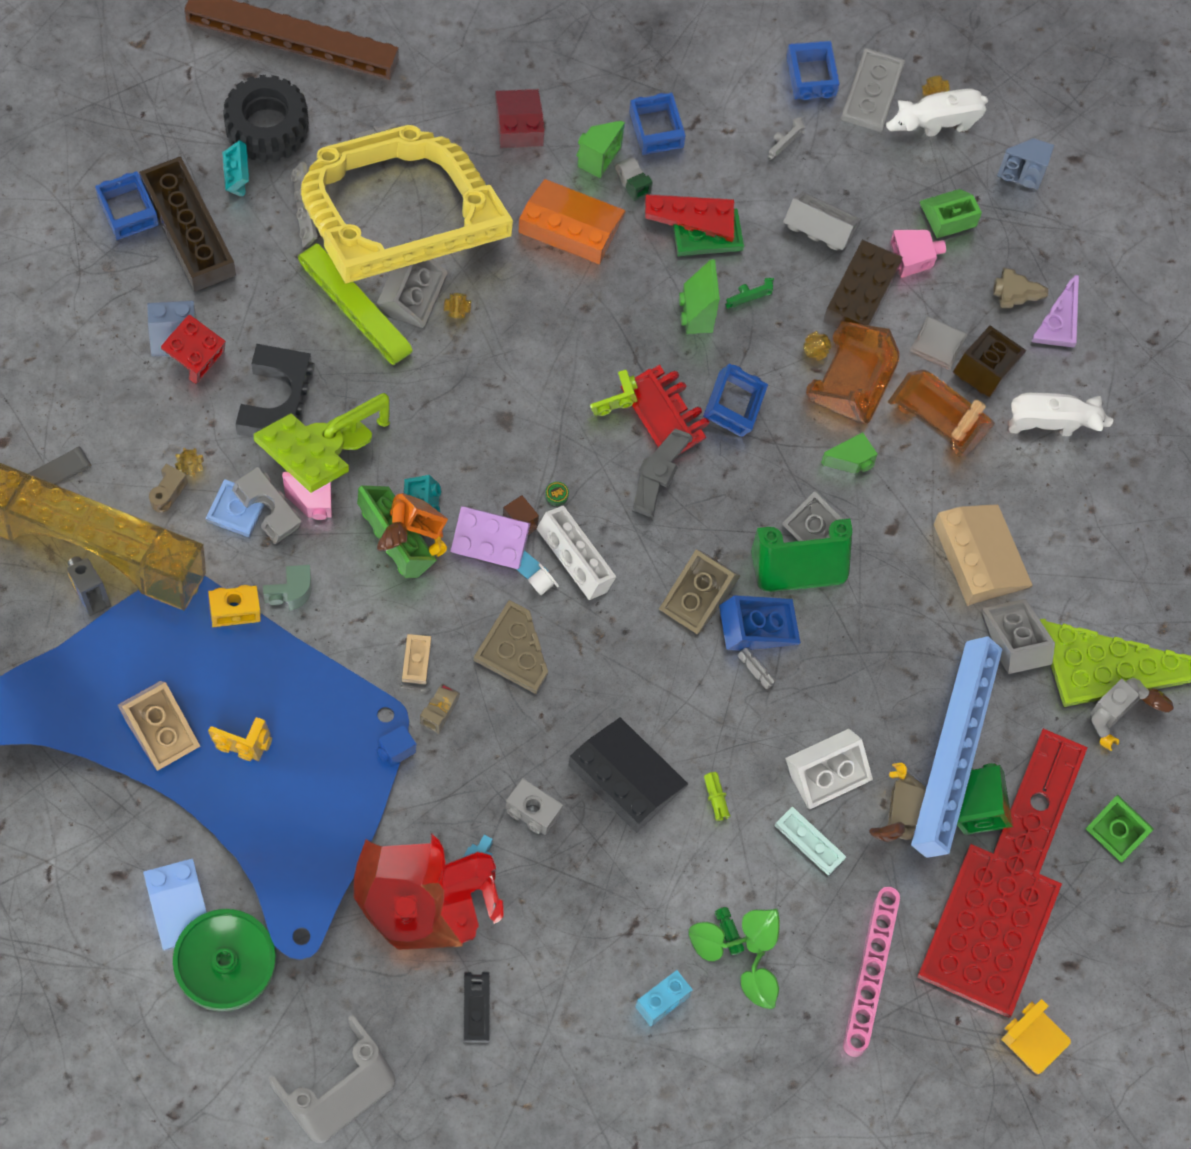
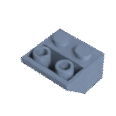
(1026, 163)

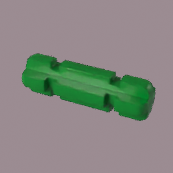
(729, 928)

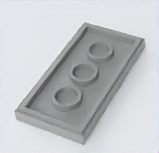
(873, 90)

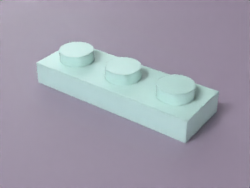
(810, 841)

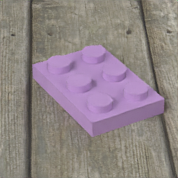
(490, 537)

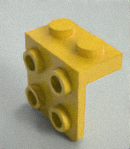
(247, 749)
(1036, 1037)

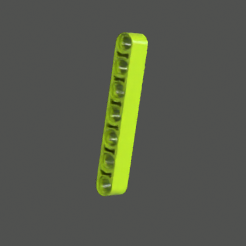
(355, 305)

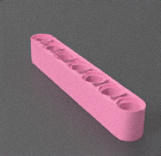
(867, 982)

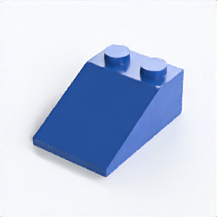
(758, 623)

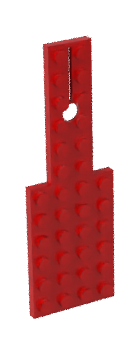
(1000, 897)

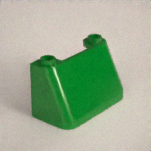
(802, 563)

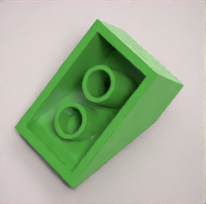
(700, 300)

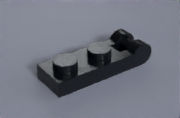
(476, 1008)

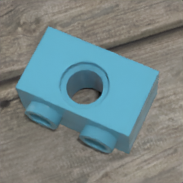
(663, 998)

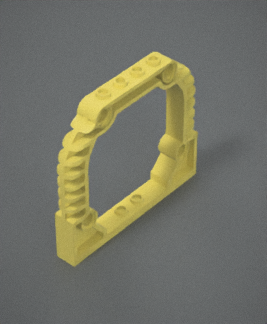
(362, 258)

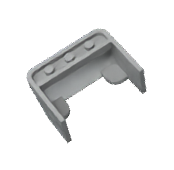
(347, 1099)

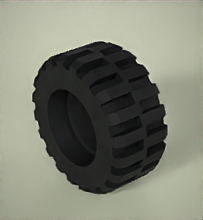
(263, 94)

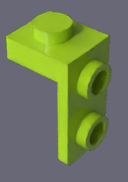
(621, 400)

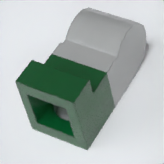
(634, 178)

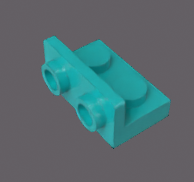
(236, 168)
(424, 488)

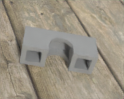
(257, 488)

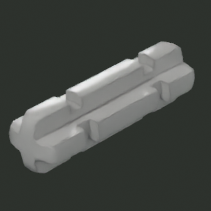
(757, 668)

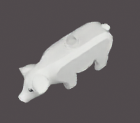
(940, 109)
(1057, 412)

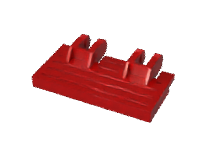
(662, 409)

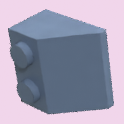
(164, 319)

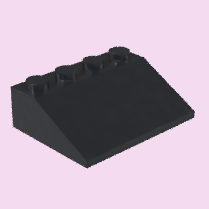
(626, 773)

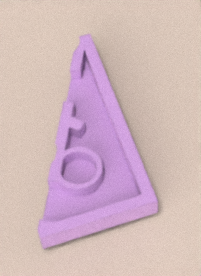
(1061, 323)

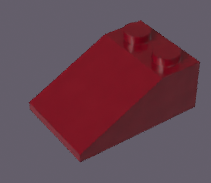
(520, 118)

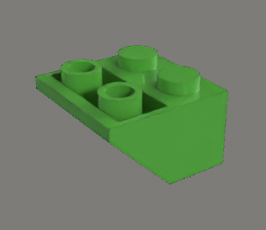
(951, 212)

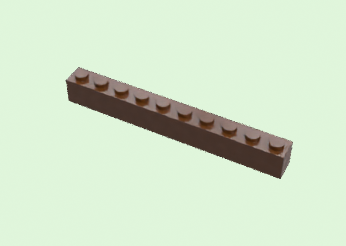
(295, 35)

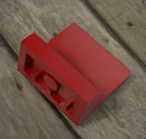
(194, 347)

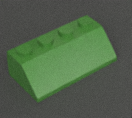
(410, 557)

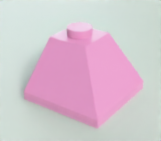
(315, 504)

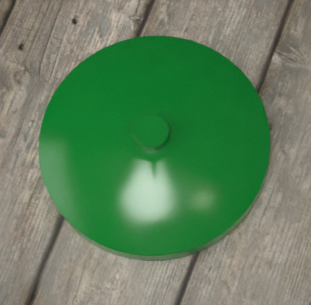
(224, 959)

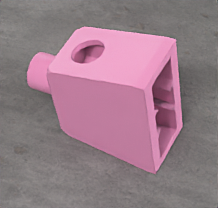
(916, 249)

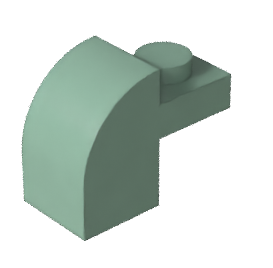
(295, 592)

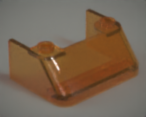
(941, 407)

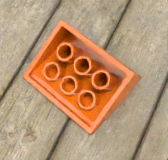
(570, 221)

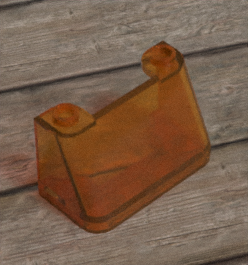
(858, 371)

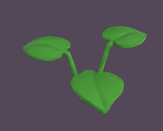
(761, 935)

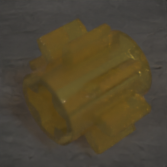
(935, 85)
(457, 305)
(817, 345)
(187, 456)

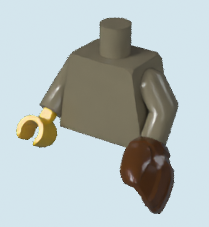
(904, 807)

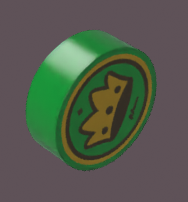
(557, 493)

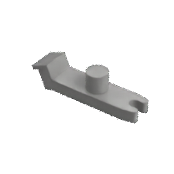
(785, 140)

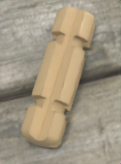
(968, 420)

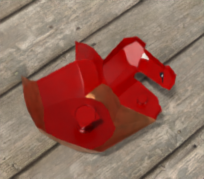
(419, 898)

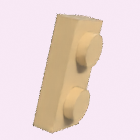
(416, 659)

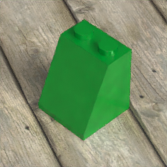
(985, 801)

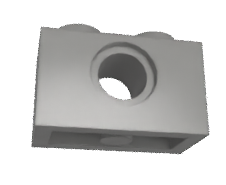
(527, 794)

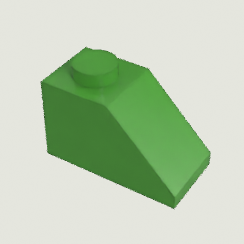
(851, 456)

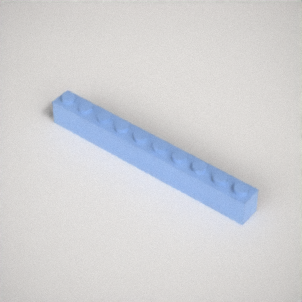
(957, 748)

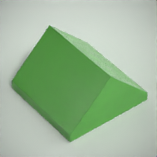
(1119, 828)

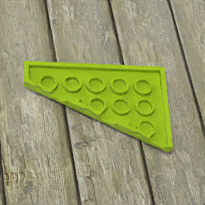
(1091, 664)

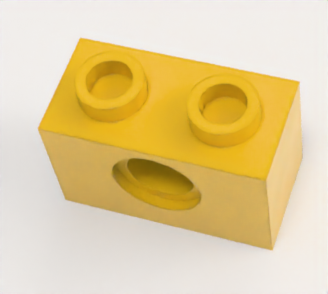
(246, 612)

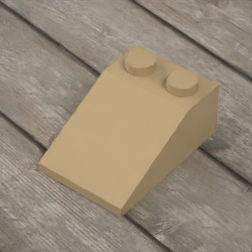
(159, 725)

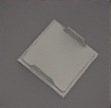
(938, 342)

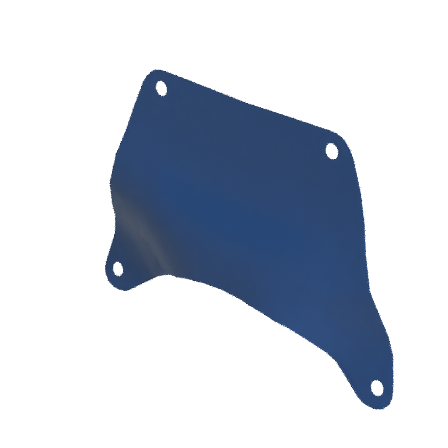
(286, 819)

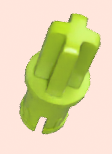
(717, 796)

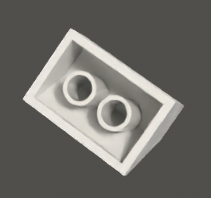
(829, 768)

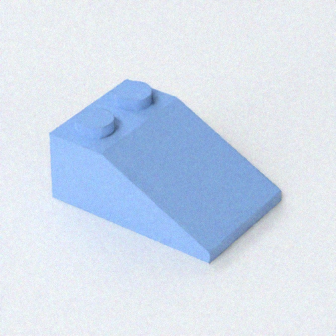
(174, 899)

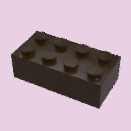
(863, 286)

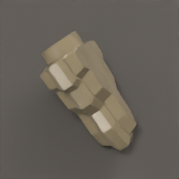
(1017, 289)

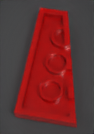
(702, 214)

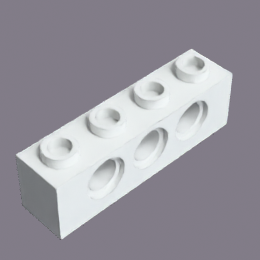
(576, 552)

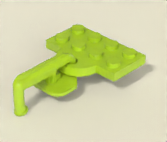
(313, 450)

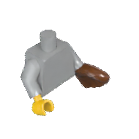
(1119, 701)

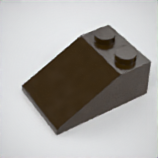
(989, 361)

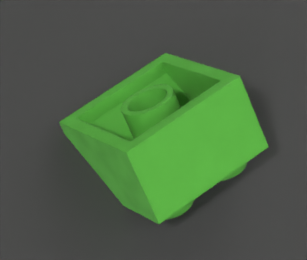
(600, 147)

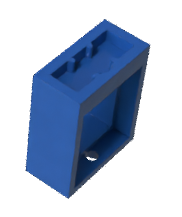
(812, 52)
(660, 141)
(132, 223)
(727, 418)

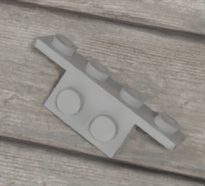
(307, 228)

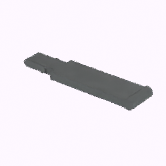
(63, 467)

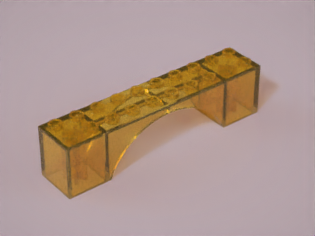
(152, 557)

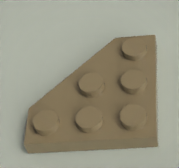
(514, 649)

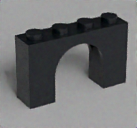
(283, 364)

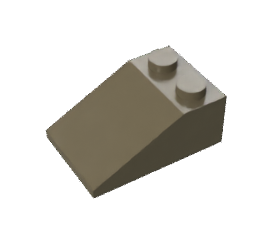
(699, 591)

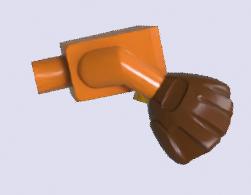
(416, 516)

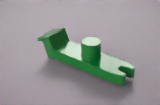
(747, 295)

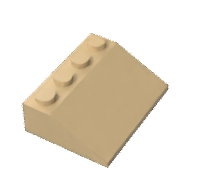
(981, 552)

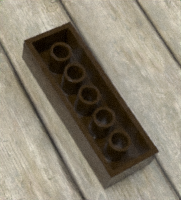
(188, 224)

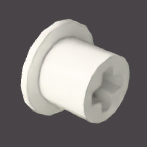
(542, 580)

